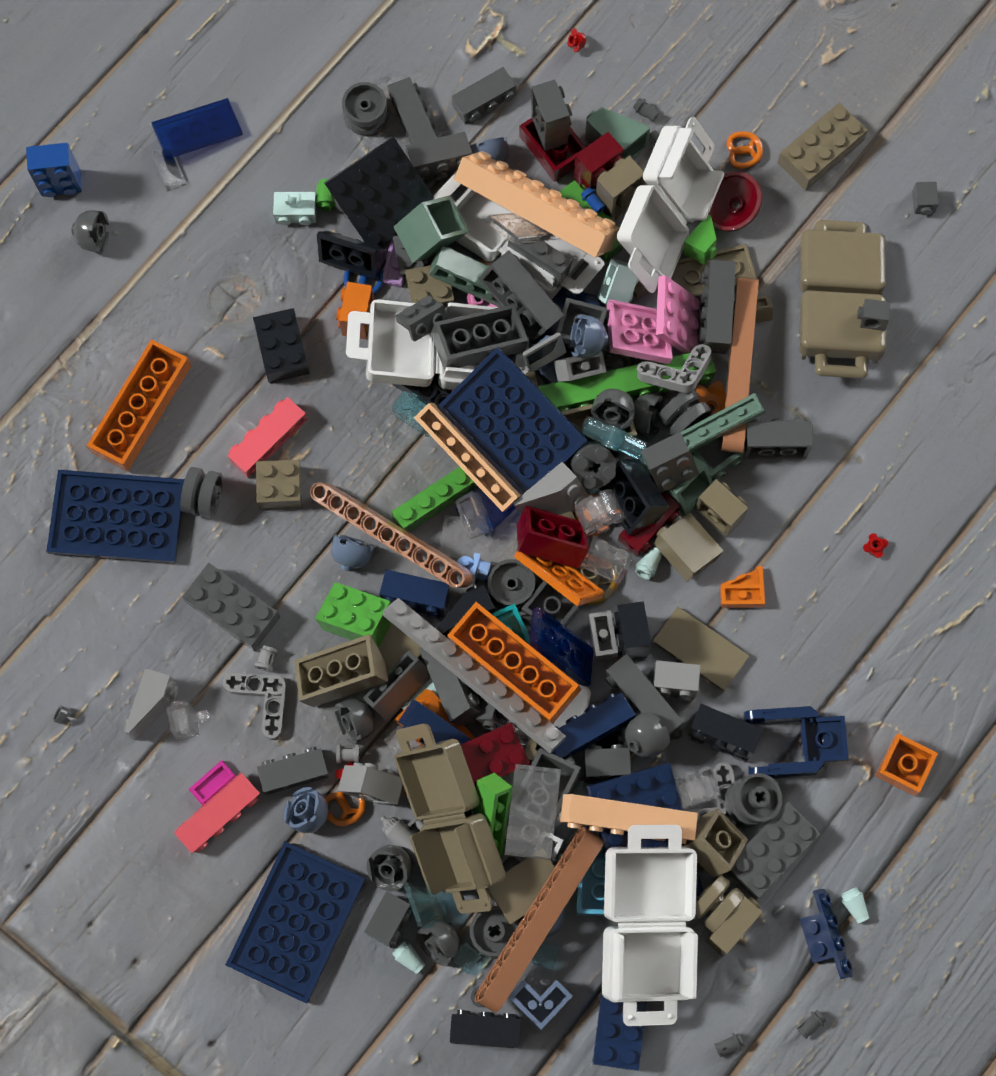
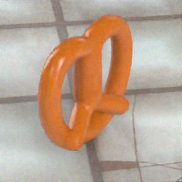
(744, 149)
(346, 809)

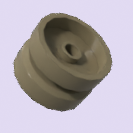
(719, 905)

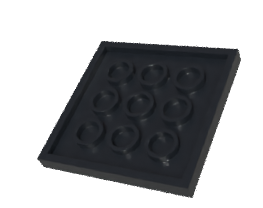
(379, 191)

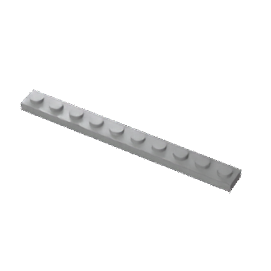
(474, 675)

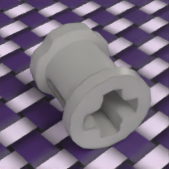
(266, 658)
(347, 753)

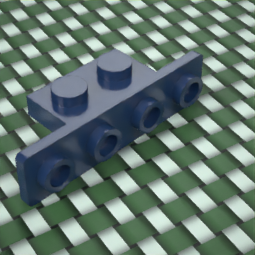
(823, 935)

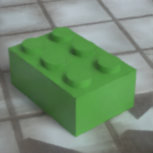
(353, 614)

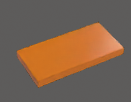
(563, 579)

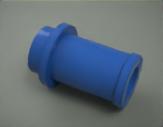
(593, 200)

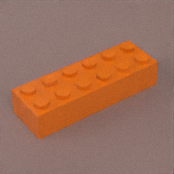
(139, 405)
(514, 662)

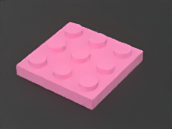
(677, 315)
(634, 332)

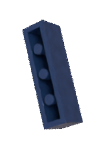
(594, 725)
(441, 730)

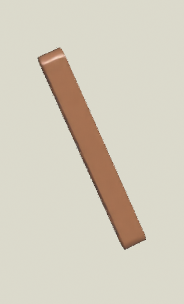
(740, 356)
(399, 537)
(539, 919)

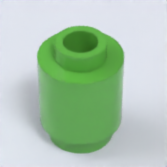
(324, 198)

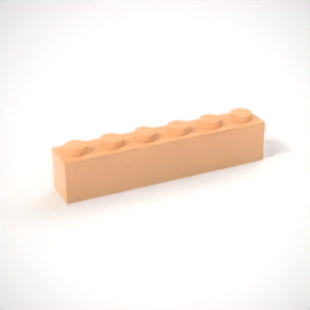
(467, 457)
(620, 816)

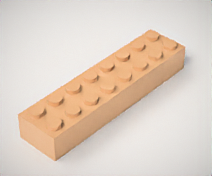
(537, 204)

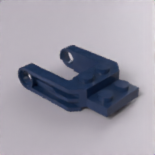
(821, 740)

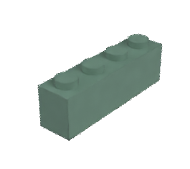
(461, 273)

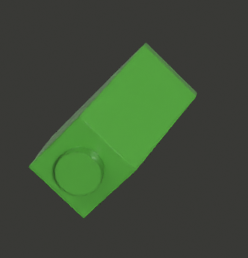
(701, 242)

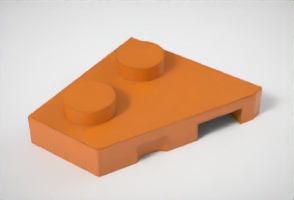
(744, 591)

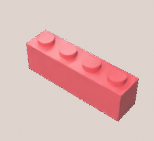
(267, 436)
(216, 813)

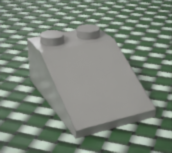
(555, 492)
(151, 700)

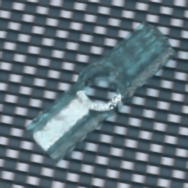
(613, 437)

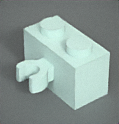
(295, 208)
(618, 283)

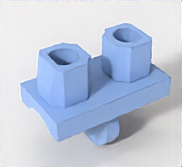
(479, 568)

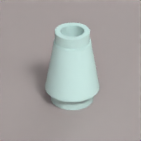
(648, 564)
(855, 904)
(408, 957)

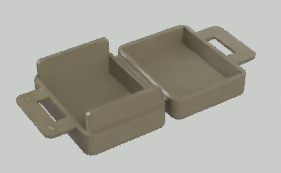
(837, 273)
(452, 847)

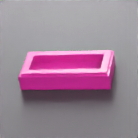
(212, 782)

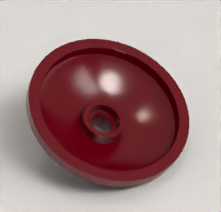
(736, 189)

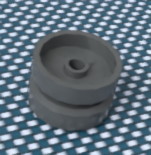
(365, 108)
(684, 412)
(201, 492)
(514, 573)
(753, 799)
(481, 932)

